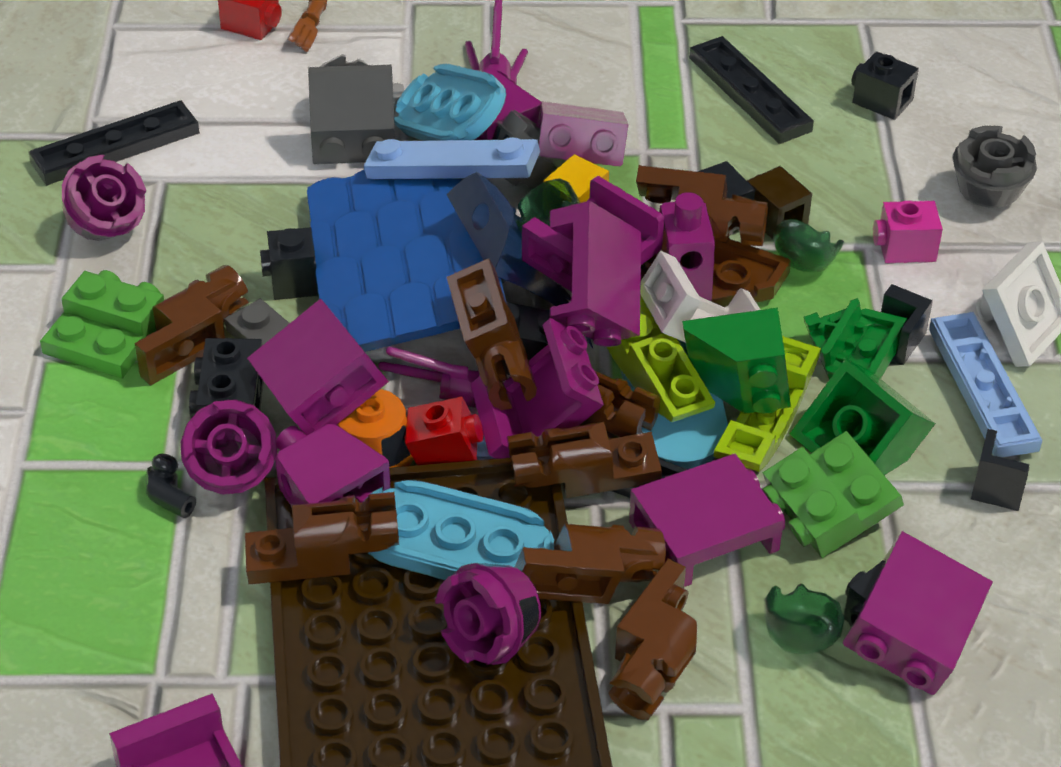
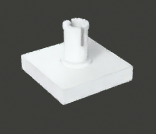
(1024, 303)

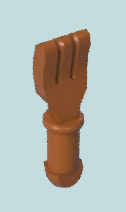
(305, 29)

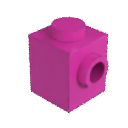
(908, 231)

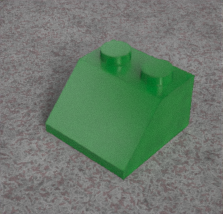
(741, 359)
(872, 414)

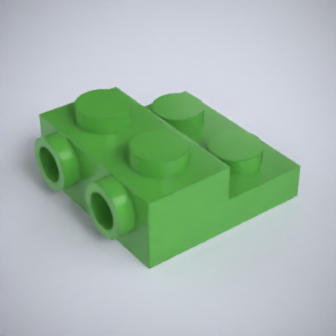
(102, 323)
(830, 493)

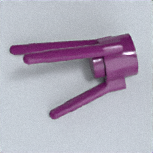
(495, 58)
(454, 379)

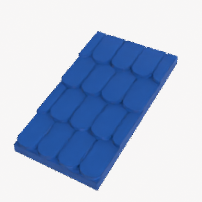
(388, 255)

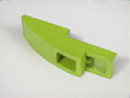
(662, 367)

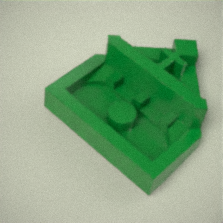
(855, 335)

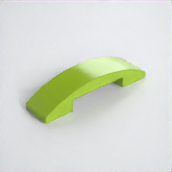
(758, 435)

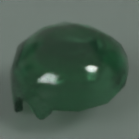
(543, 198)
(805, 246)
(803, 620)

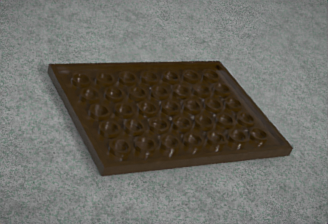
(379, 687)

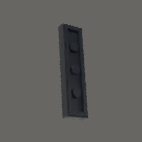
(751, 90)
(115, 140)

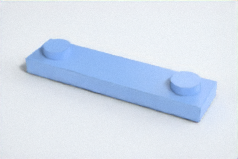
(452, 159)
(985, 384)

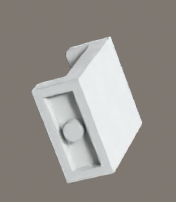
(675, 300)

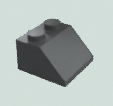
(349, 111)

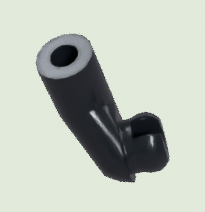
(163, 489)

